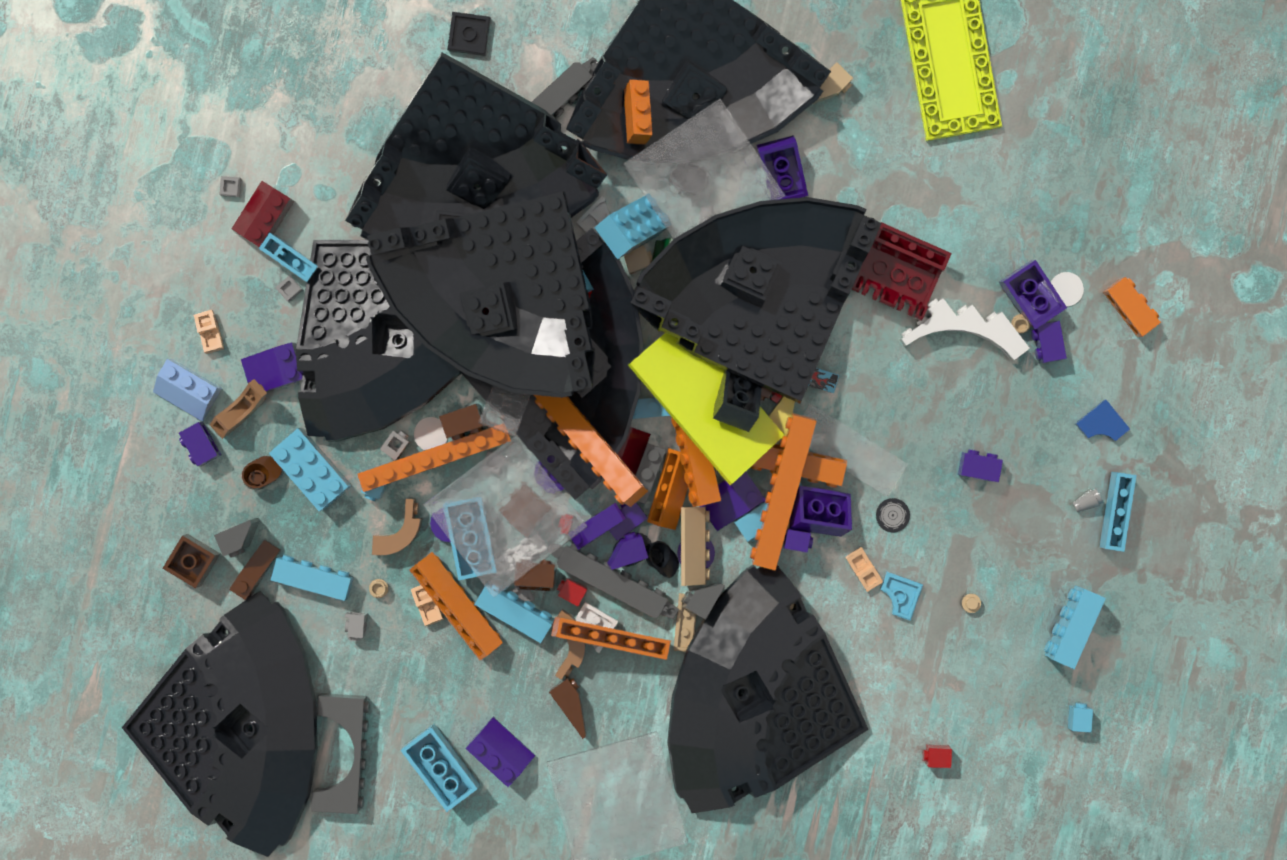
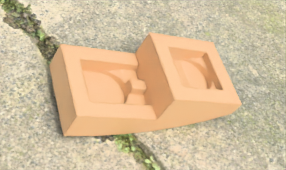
(209, 331)
(864, 569)
(428, 609)

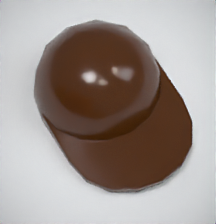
(261, 473)

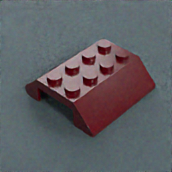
(901, 270)

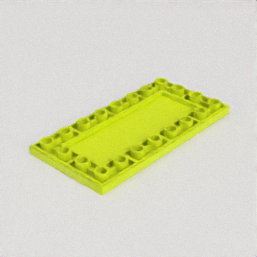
(951, 67)
(688, 393)

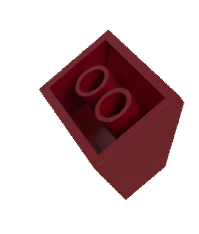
(262, 214)
(634, 448)

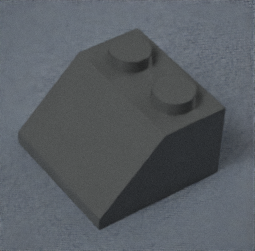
(237, 538)
(702, 599)

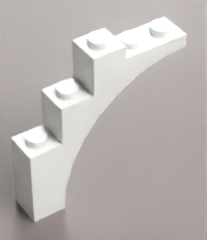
(995, 330)

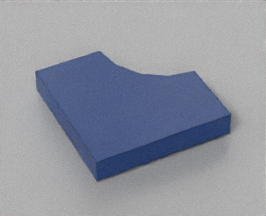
(1103, 421)

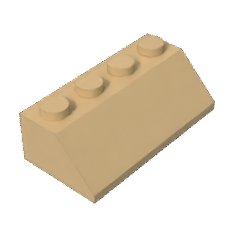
(694, 546)

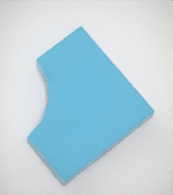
(903, 594)

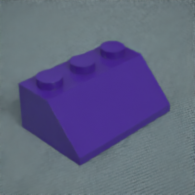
(821, 511)
(500, 751)

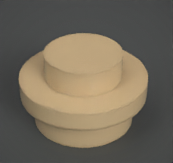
(1020, 323)
(378, 588)
(971, 603)

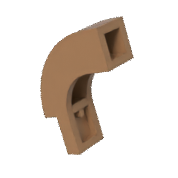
(239, 410)
(393, 543)
(575, 654)

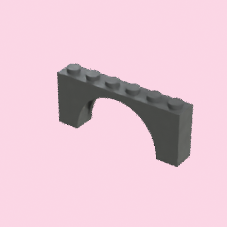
(351, 715)

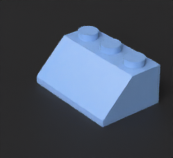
(186, 389)

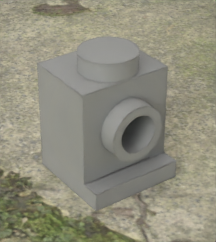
(389, 447)
(356, 625)

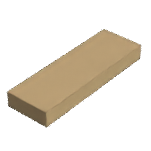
(684, 627)

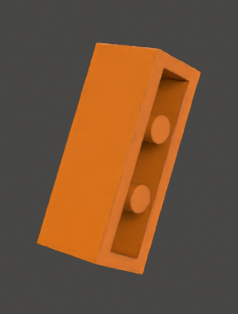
(638, 112)
(1132, 306)

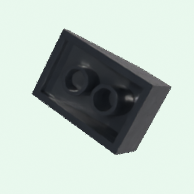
(737, 402)

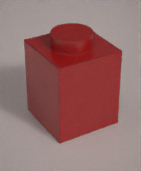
(571, 591)
(937, 756)

